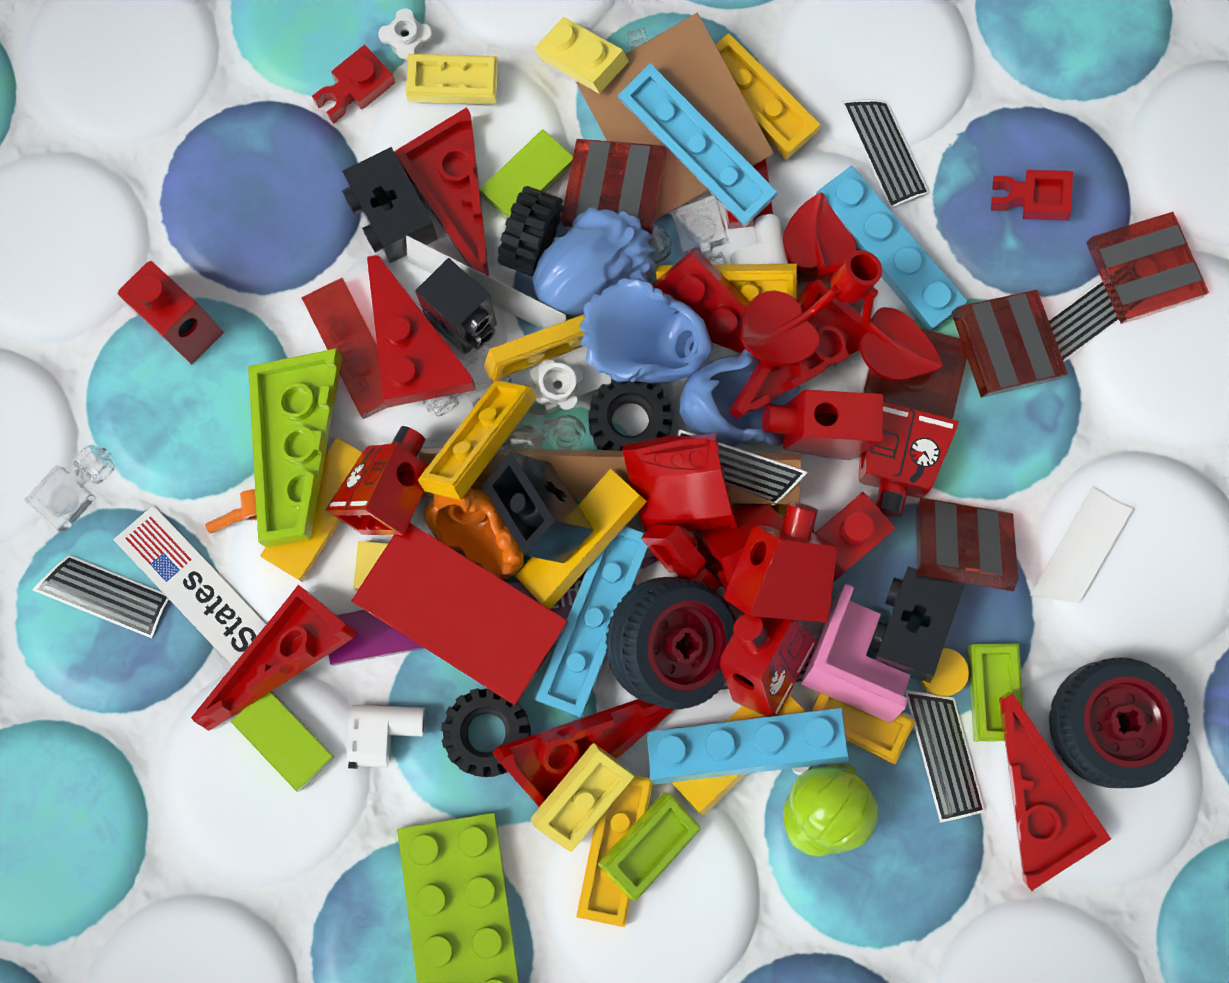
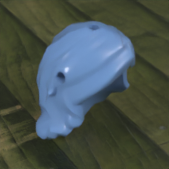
(591, 258)
(643, 334)
(711, 394)

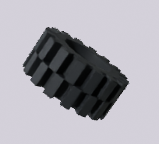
(529, 229)
(620, 393)
(456, 727)

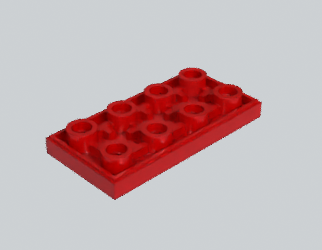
(460, 612)

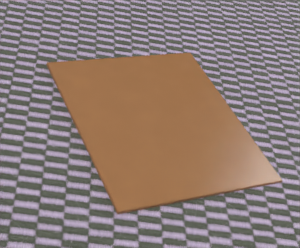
(698, 72)

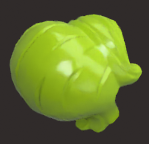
(830, 811)

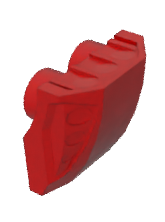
(680, 482)

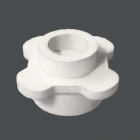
(409, 44)
(568, 376)

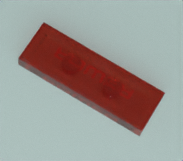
(345, 329)

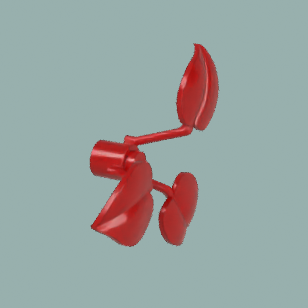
(781, 333)

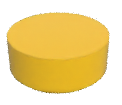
(949, 676)

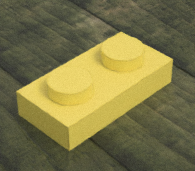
(581, 55)
(582, 797)

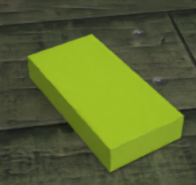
(535, 165)
(992, 673)
(283, 740)
(649, 846)

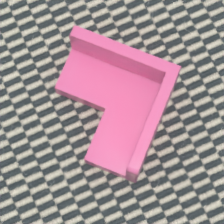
(843, 669)

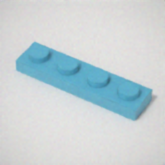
(697, 145)
(903, 261)
(582, 644)
(747, 746)

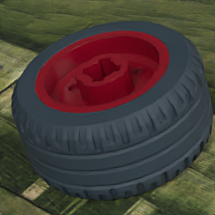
(670, 642)
(1148, 714)

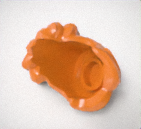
(476, 531)

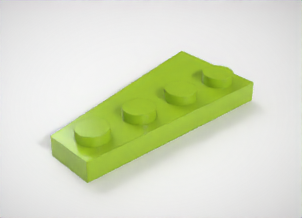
(290, 436)

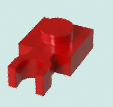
(357, 79)
(1042, 195)
(678, 553)

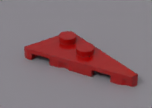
(446, 177)
(709, 295)
(839, 336)
(410, 351)
(288, 644)
(547, 757)
(1049, 811)

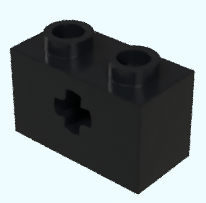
(381, 182)
(457, 307)
(537, 508)
(934, 602)

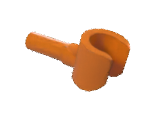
(246, 512)

